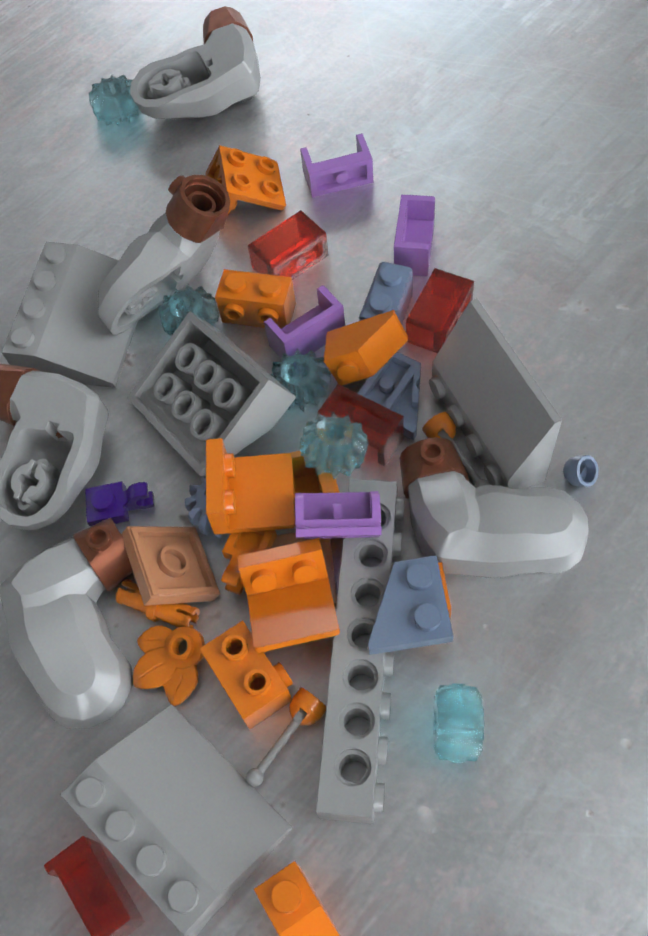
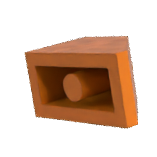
(363, 347)
(294, 904)

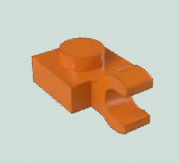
(241, 544)

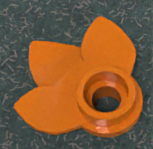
(163, 663)

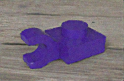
(115, 501)

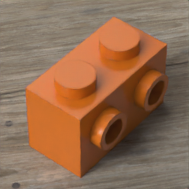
(254, 298)
(247, 676)

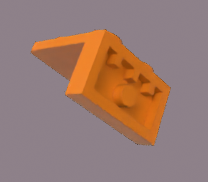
(247, 178)
(248, 491)
(288, 595)

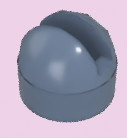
(581, 471)

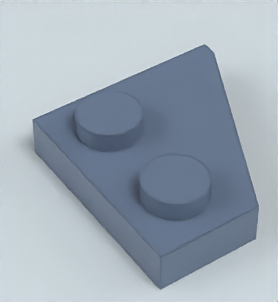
(397, 389)
(412, 609)

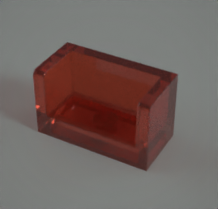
(289, 247)
(438, 309)
(381, 424)
(95, 889)

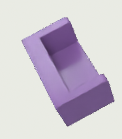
(339, 172)
(415, 233)
(308, 330)

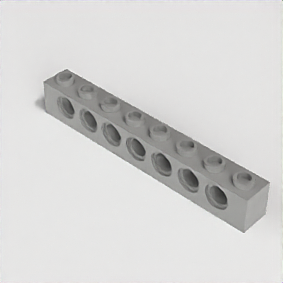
(336, 796)

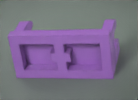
(338, 515)

